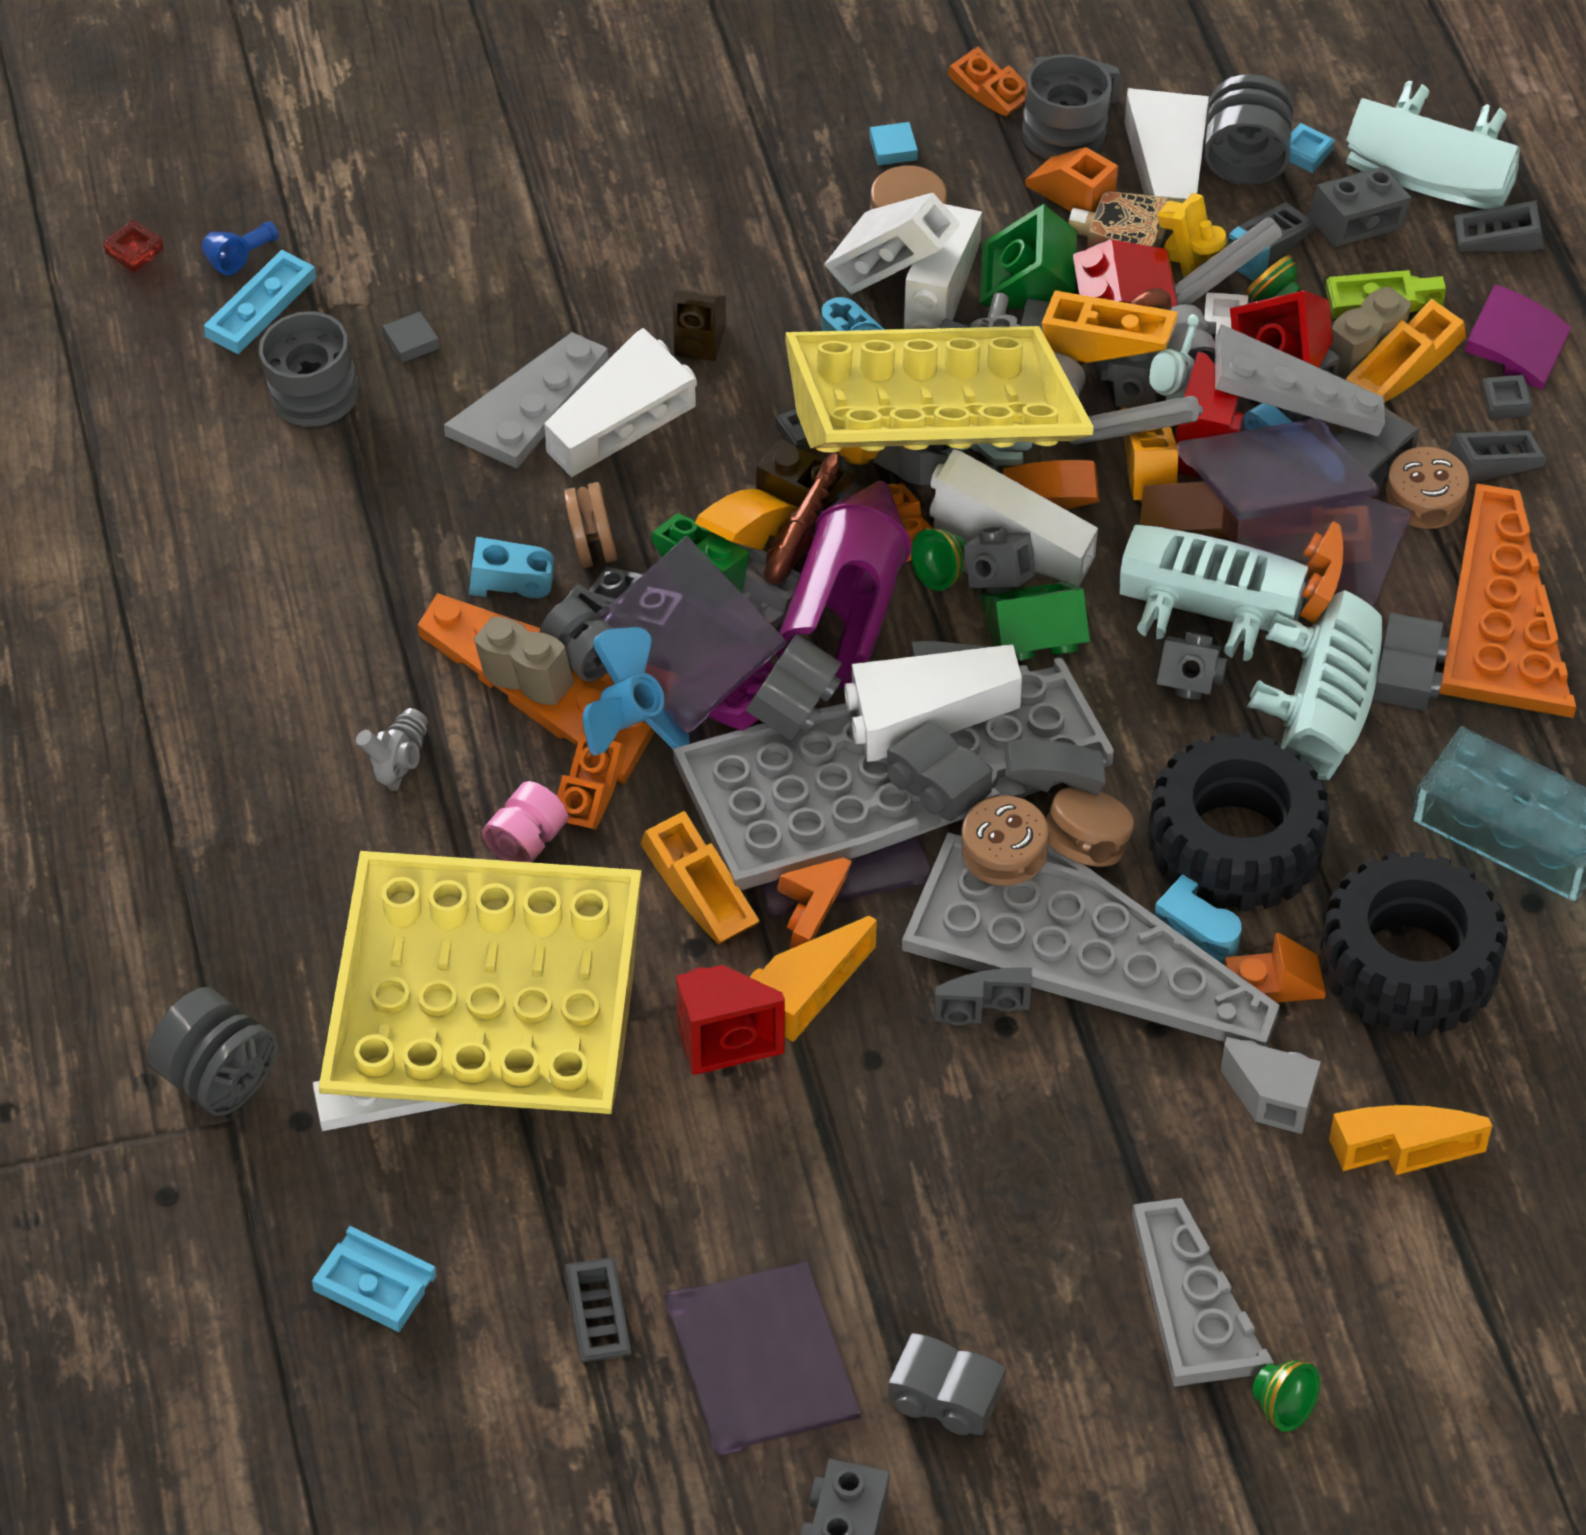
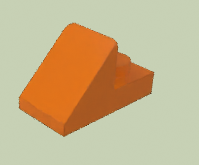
(817, 889)
(1284, 974)

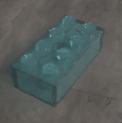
(1507, 811)

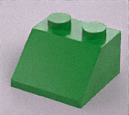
(1029, 259)
(1037, 618)

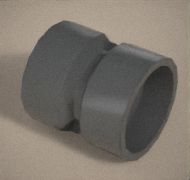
(576, 628)

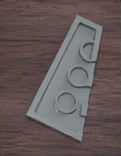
(1280, 380)
(513, 415)
(1193, 1301)

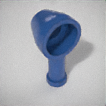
(229, 251)

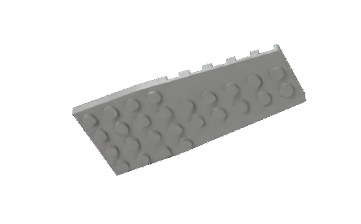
(818, 799)

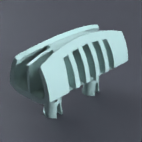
(1433, 154)
(1210, 580)
(1333, 681)

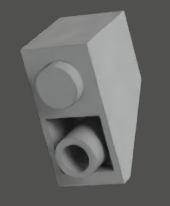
(1271, 1082)

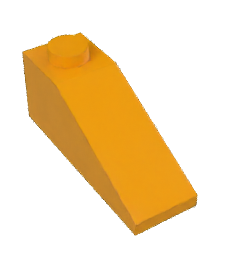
(1103, 328)
(1150, 459)
(817, 970)

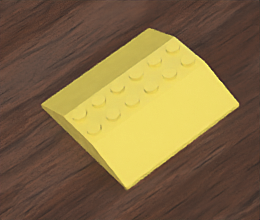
(932, 388)
(484, 983)

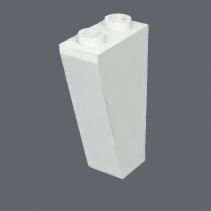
(1166, 140)
(891, 240)
(939, 280)
(620, 404)
(978, 498)
(939, 688)

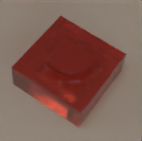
(133, 245)

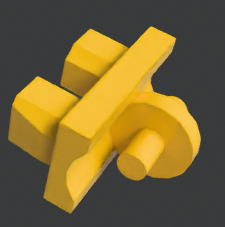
(1193, 236)

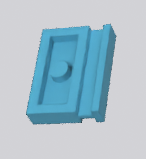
(374, 1279)

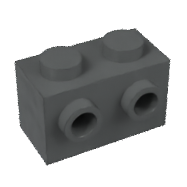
(1359, 206)
(848, 1500)

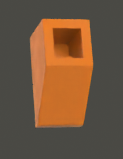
(1075, 179)

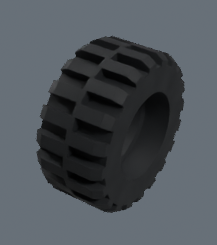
(1249, 776)
(1405, 991)

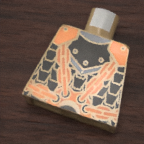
(1121, 218)

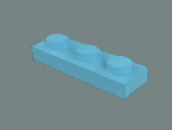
(259, 302)

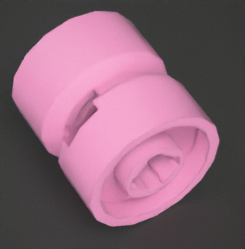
(526, 823)

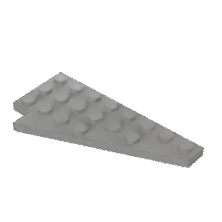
(1083, 945)

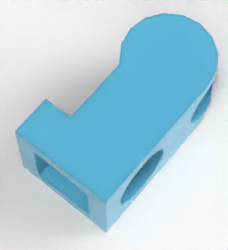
(511, 569)
(1198, 921)

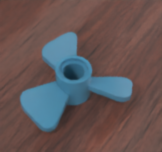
(633, 695)

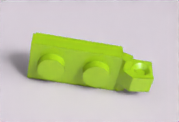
(1351, 290)

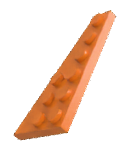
(1502, 618)
(452, 628)

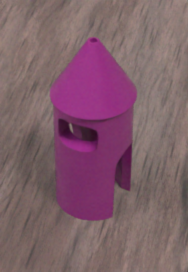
(851, 571)

